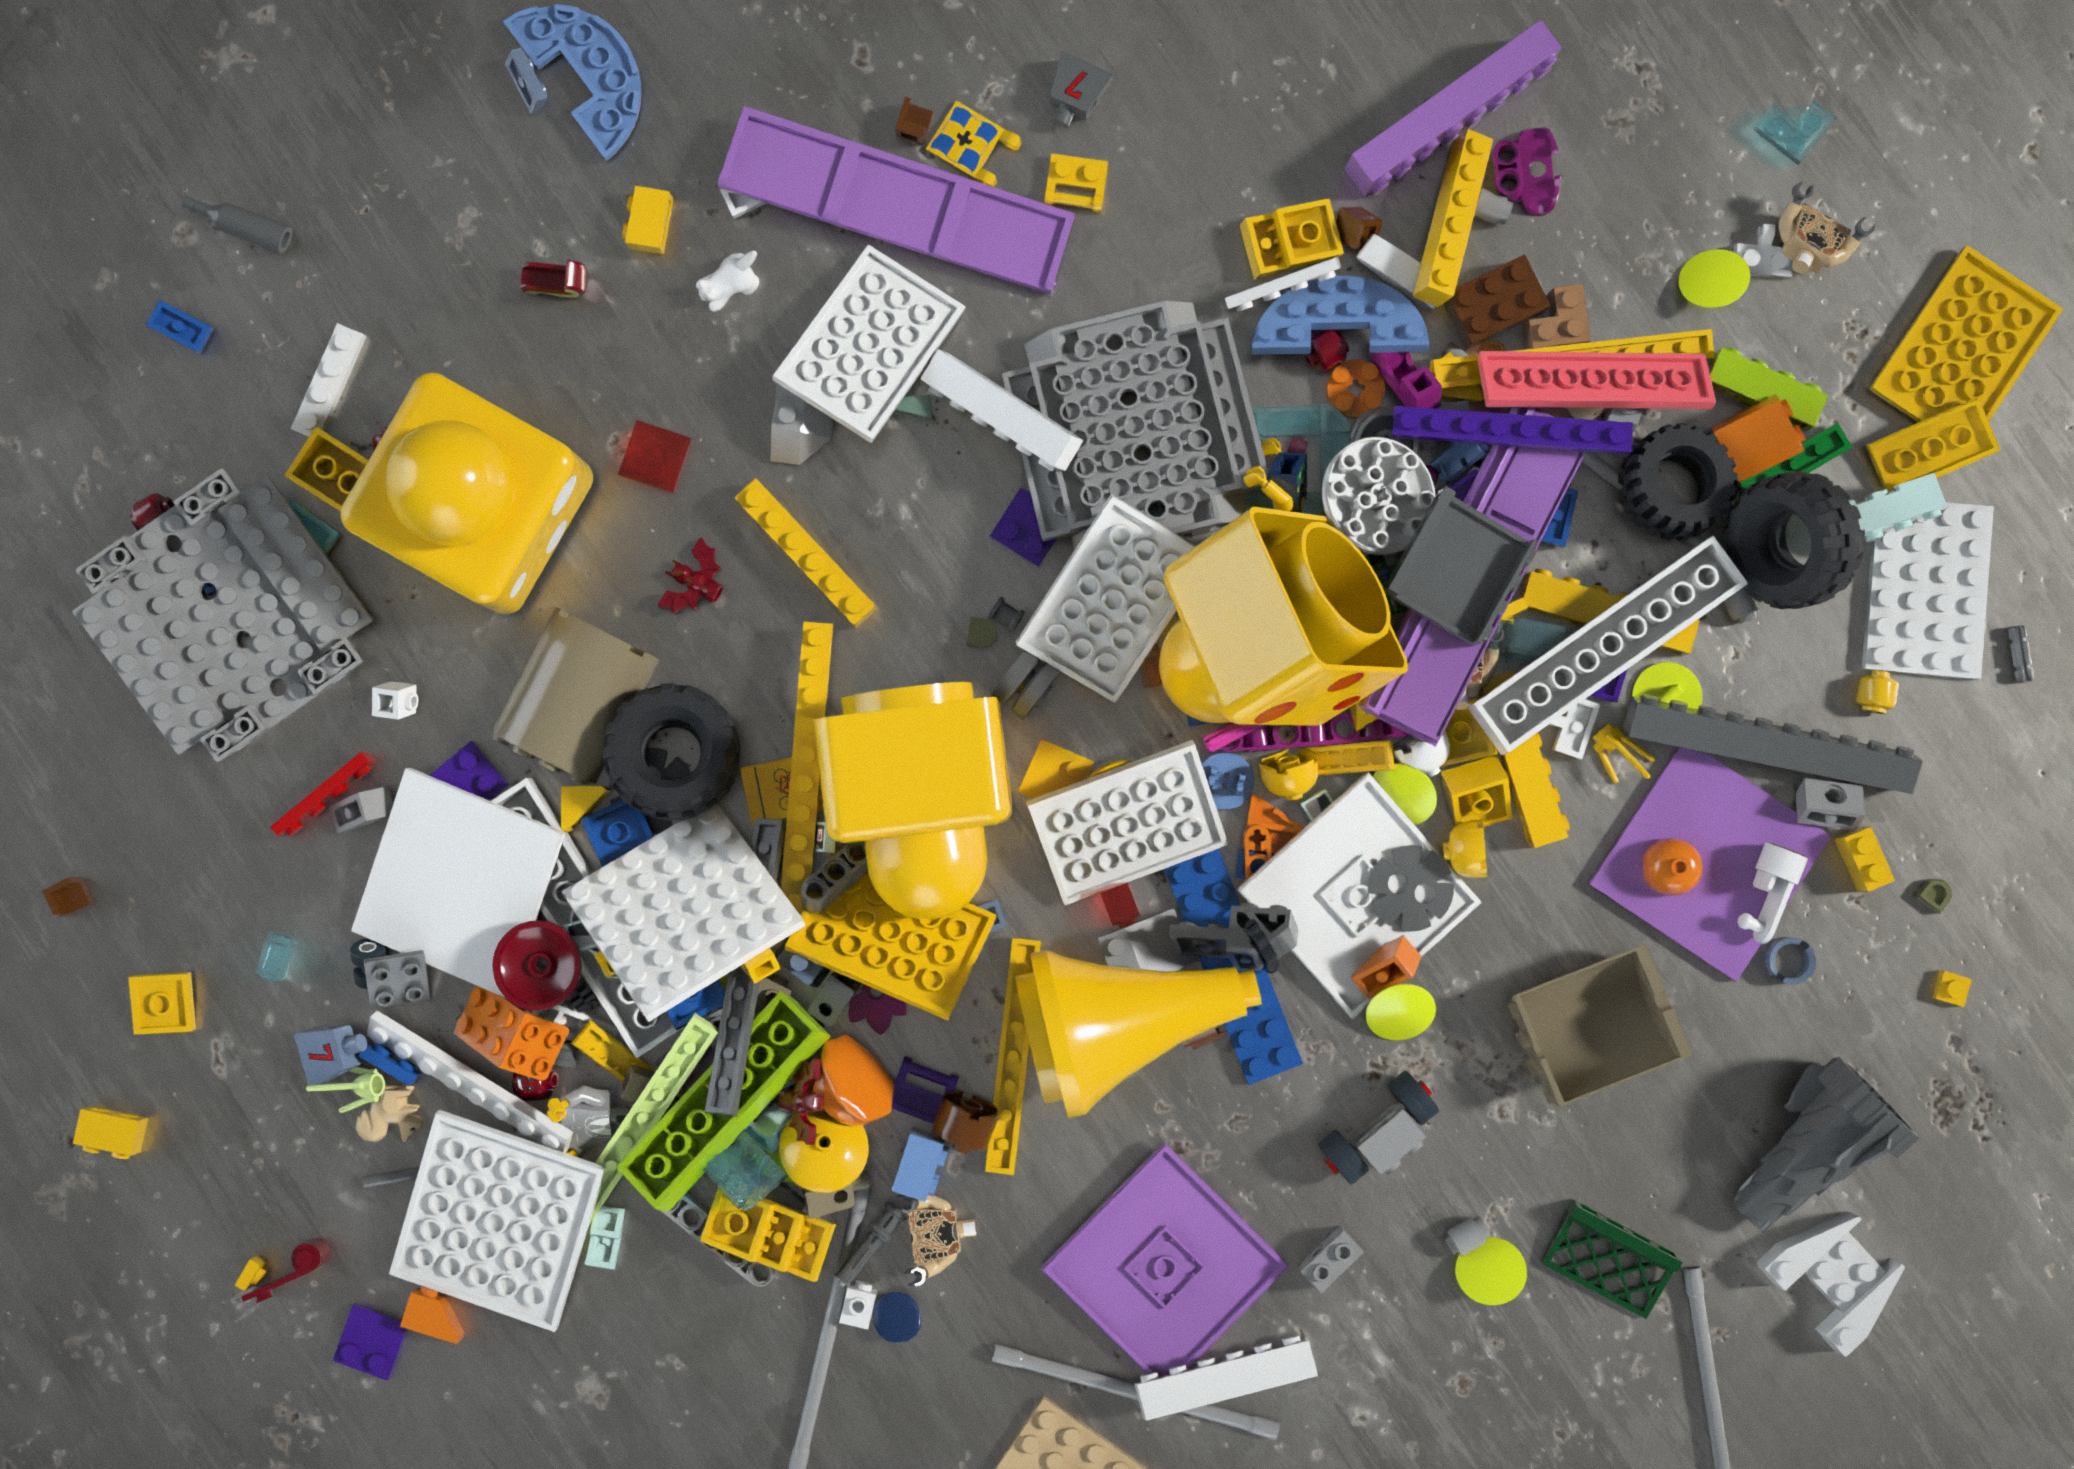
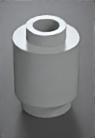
(1492, 207)
(1741, 606)
(1467, 1236)

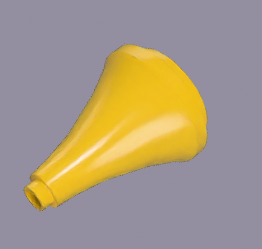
(1105, 1022)

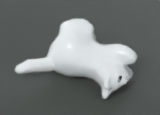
(731, 278)

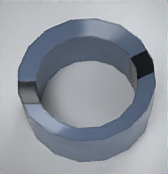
(1809, 960)

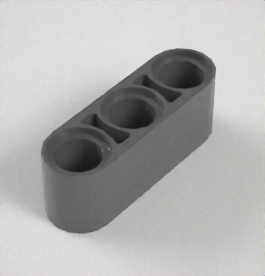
(828, 887)

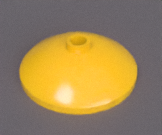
(829, 1167)

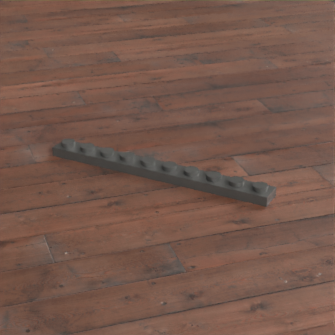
(741, 995)

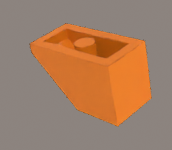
(1387, 967)
(432, 1315)

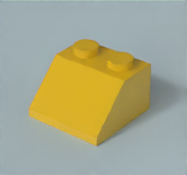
(1478, 792)

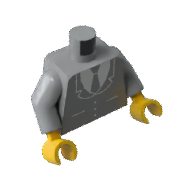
(588, 1115)

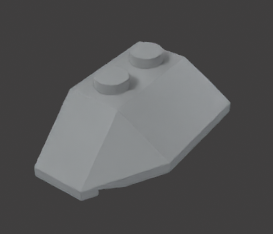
(797, 427)

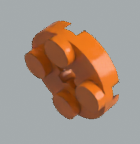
(1343, 377)

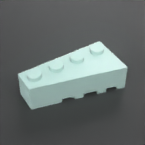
(1900, 506)

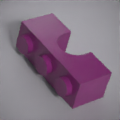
(1411, 385)

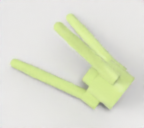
(368, 1086)

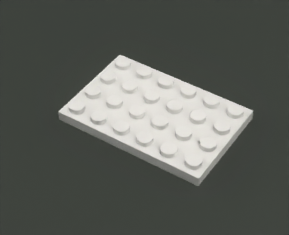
(869, 343)
(1930, 595)
(1107, 600)
(1127, 822)

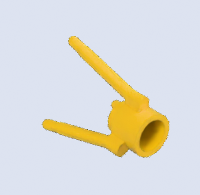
(1610, 739)

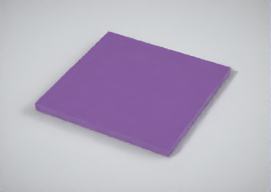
(1728, 827)
(1164, 1265)

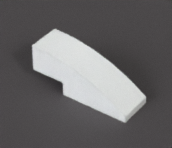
(1392, 266)

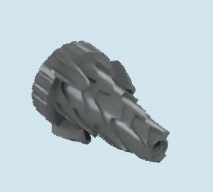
(1836, 1133)

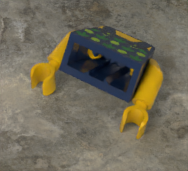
(1285, 480)

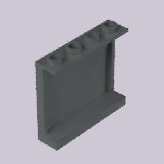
(1459, 568)

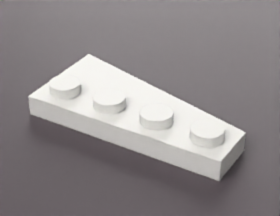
(1294, 280)

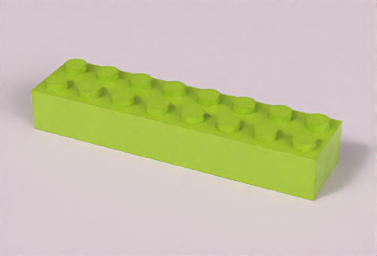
(688, 1137)

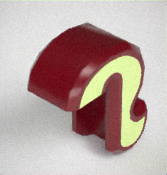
(554, 279)

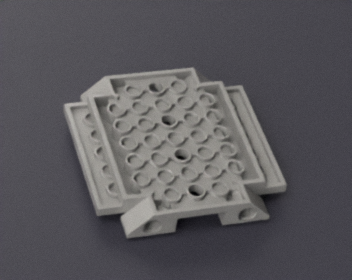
(1186, 412)
(184, 649)

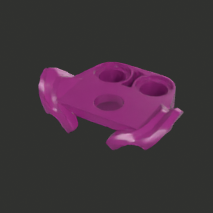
(1536, 193)

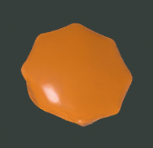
(853, 1082)

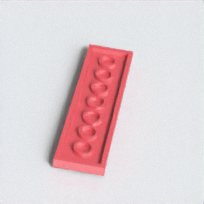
(1595, 380)

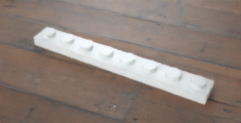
(468, 1082)

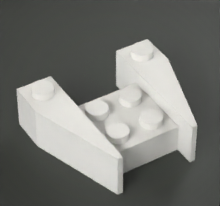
(1840, 1272)

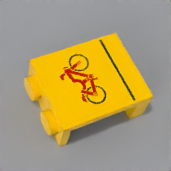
(768, 789)

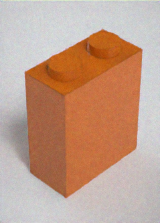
(1760, 437)

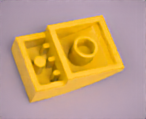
(1291, 238)

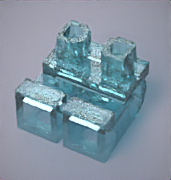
(745, 1172)

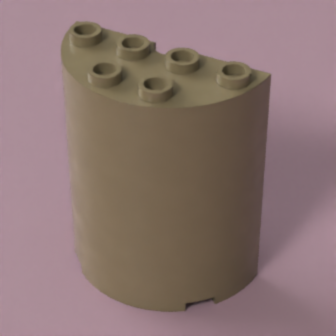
(571, 695)
(1598, 1027)

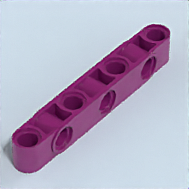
(1267, 736)

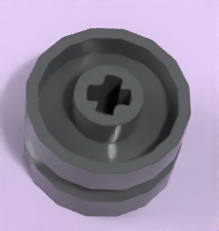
(1377, 423)
(1025, 681)

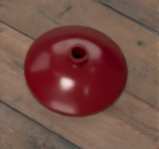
(518, 969)

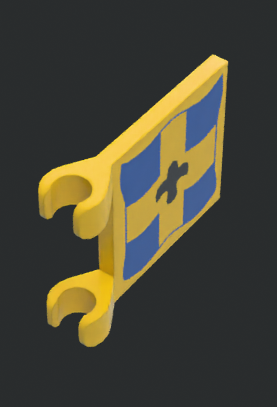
(968, 140)

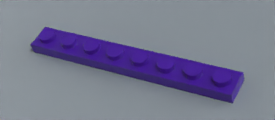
(1512, 430)

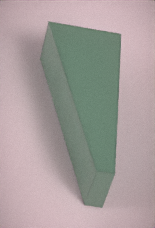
(916, 406)

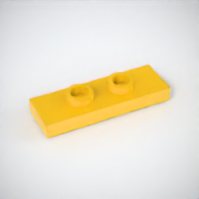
(1354, 757)
(607, 1050)

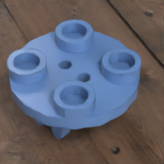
(1239, 783)

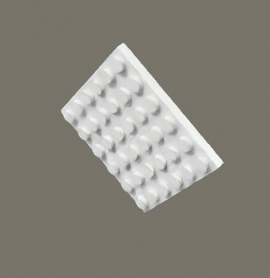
(682, 910)
(497, 1220)

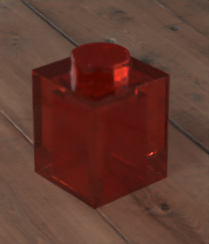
(1120, 905)

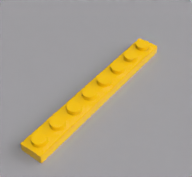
(1011, 1065)

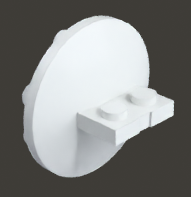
(1377, 494)

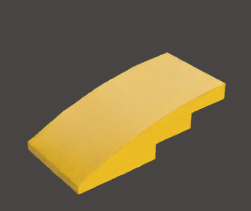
(769, 1235)

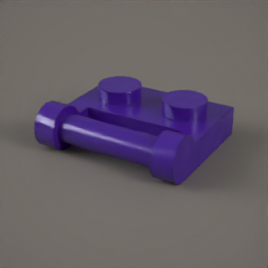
(918, 1100)

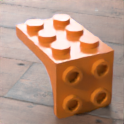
(510, 1034)

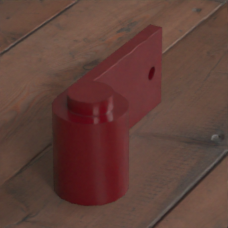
(304, 1259)

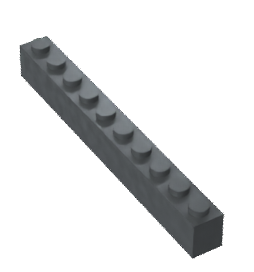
(1772, 744)

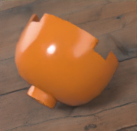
(1672, 866)

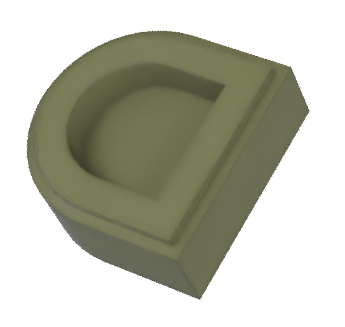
(981, 633)
(1934, 894)

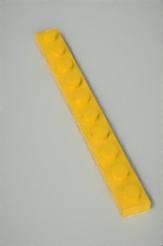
(1465, 370)
(805, 773)

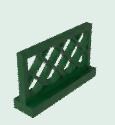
(1625, 1238)

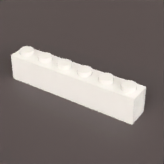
(1001, 410)
(1225, 1379)

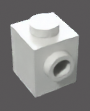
(394, 700)
(858, 1304)

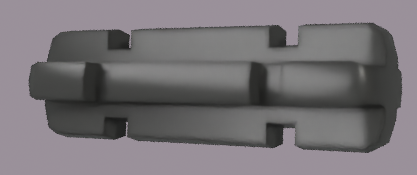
(2021, 653)

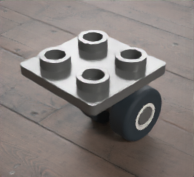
(389, 978)

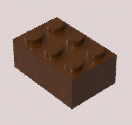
(1496, 302)

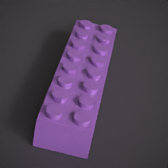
(1452, 109)

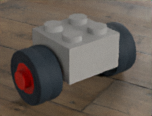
(1385, 1138)

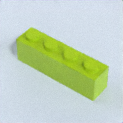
(1754, 382)

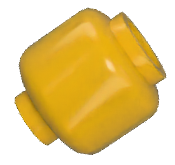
(1877, 692)

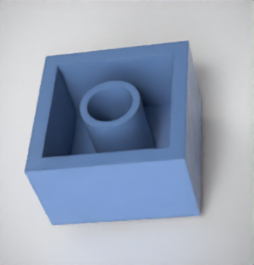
(918, 1165)

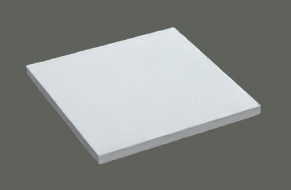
(455, 877)
(1326, 886)

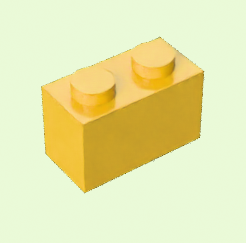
(648, 219)
(1864, 859)
(110, 1131)

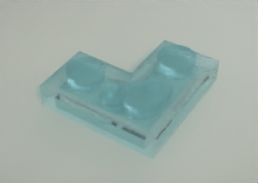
(1792, 136)

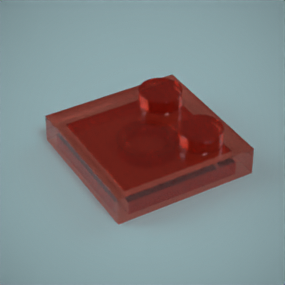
(655, 456)

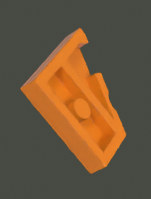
(1280, 826)

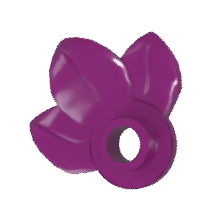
(876, 1009)

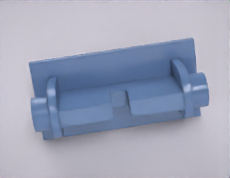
(1453, 460)

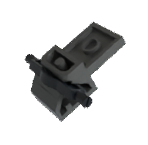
(1252, 941)

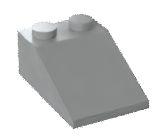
(1146, 944)

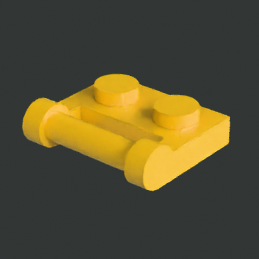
(1077, 174)

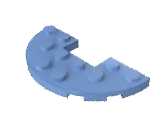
(597, 57)
(1341, 304)

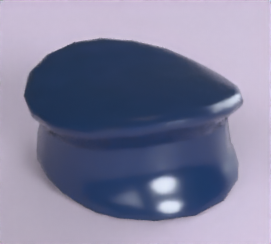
(897, 1317)

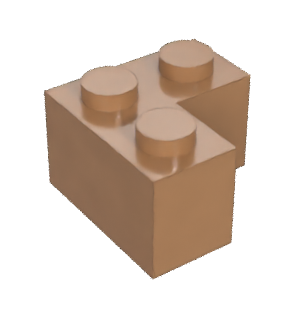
(1566, 322)

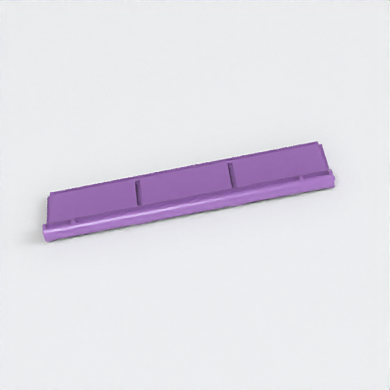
(896, 200)
(1519, 492)

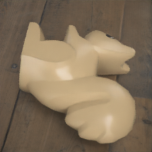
(390, 1109)

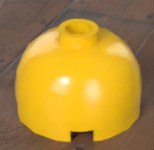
(1289, 774)
(1467, 849)

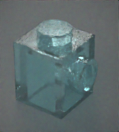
(276, 956)

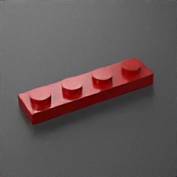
(333, 787)

